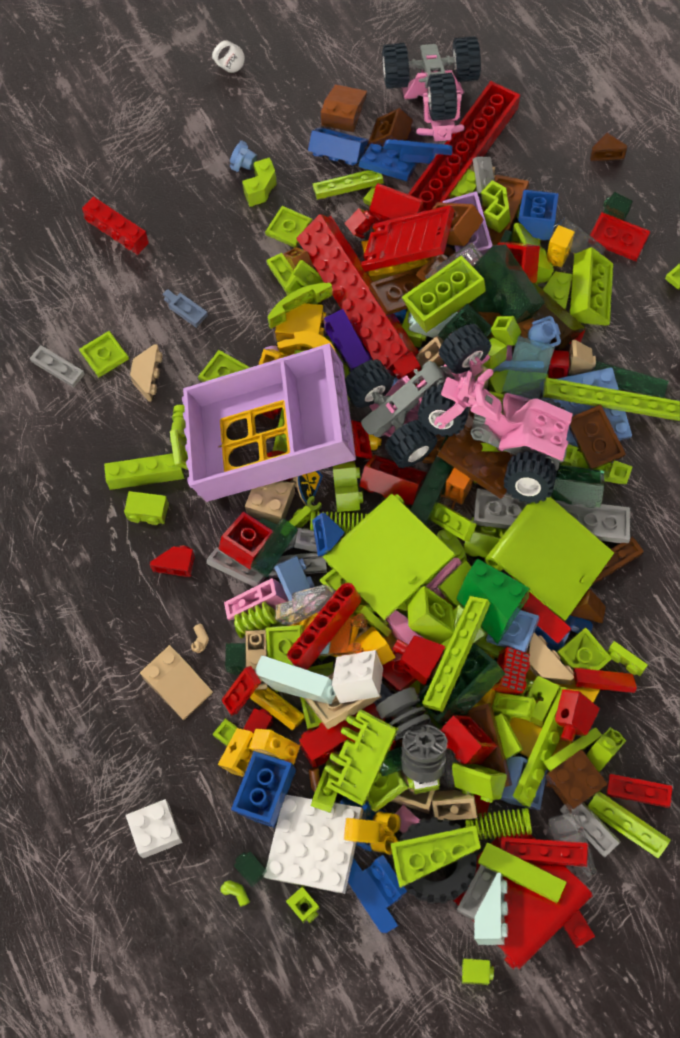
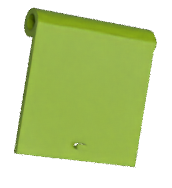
(550, 555)
(388, 556)

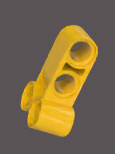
(377, 832)

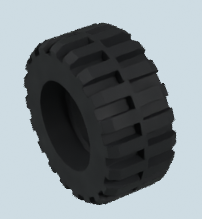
(460, 878)

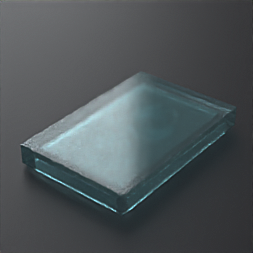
(528, 368)

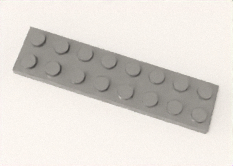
(605, 522)

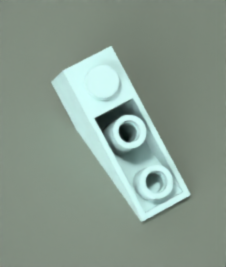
(490, 915)

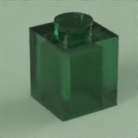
(617, 206)
(235, 658)
(250, 868)

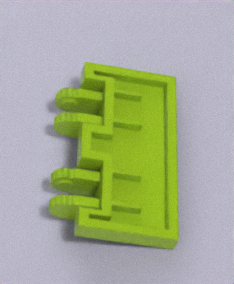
(361, 759)

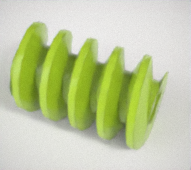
(255, 620)

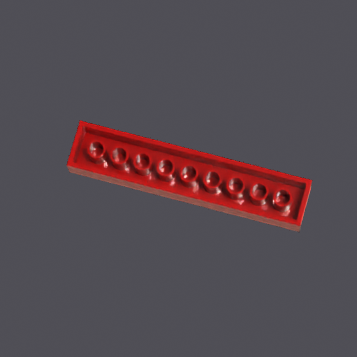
(481, 128)
(350, 287)

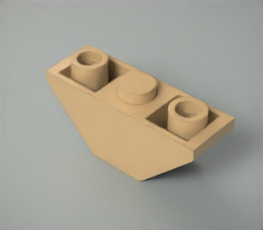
(146, 371)
(254, 649)
(547, 663)

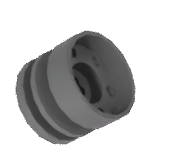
(402, 711)
(424, 753)

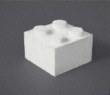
(357, 676)
(153, 828)

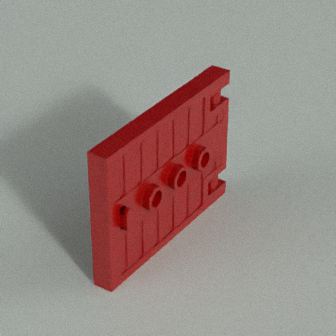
(408, 238)

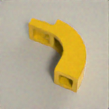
(302, 341)

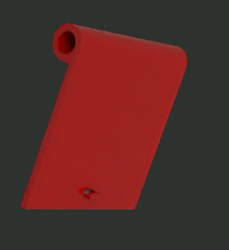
(531, 917)

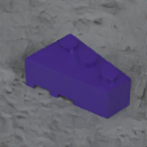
(345, 339)

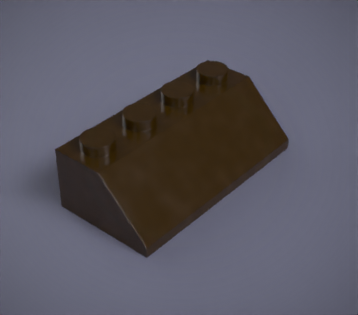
(567, 324)

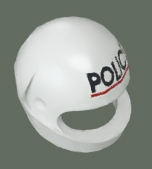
(234, 58)

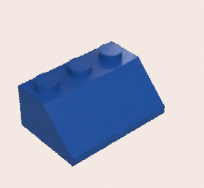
(337, 145)
(538, 213)
(264, 789)

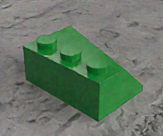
(503, 592)

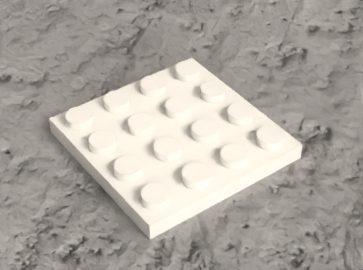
(311, 846)

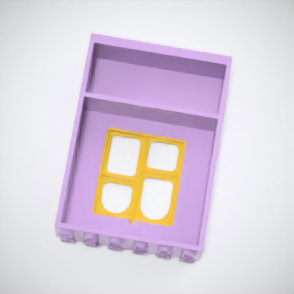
(316, 424)

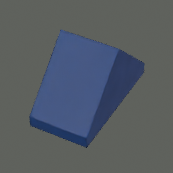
(326, 533)

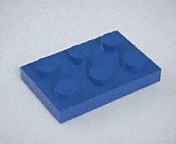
(386, 162)

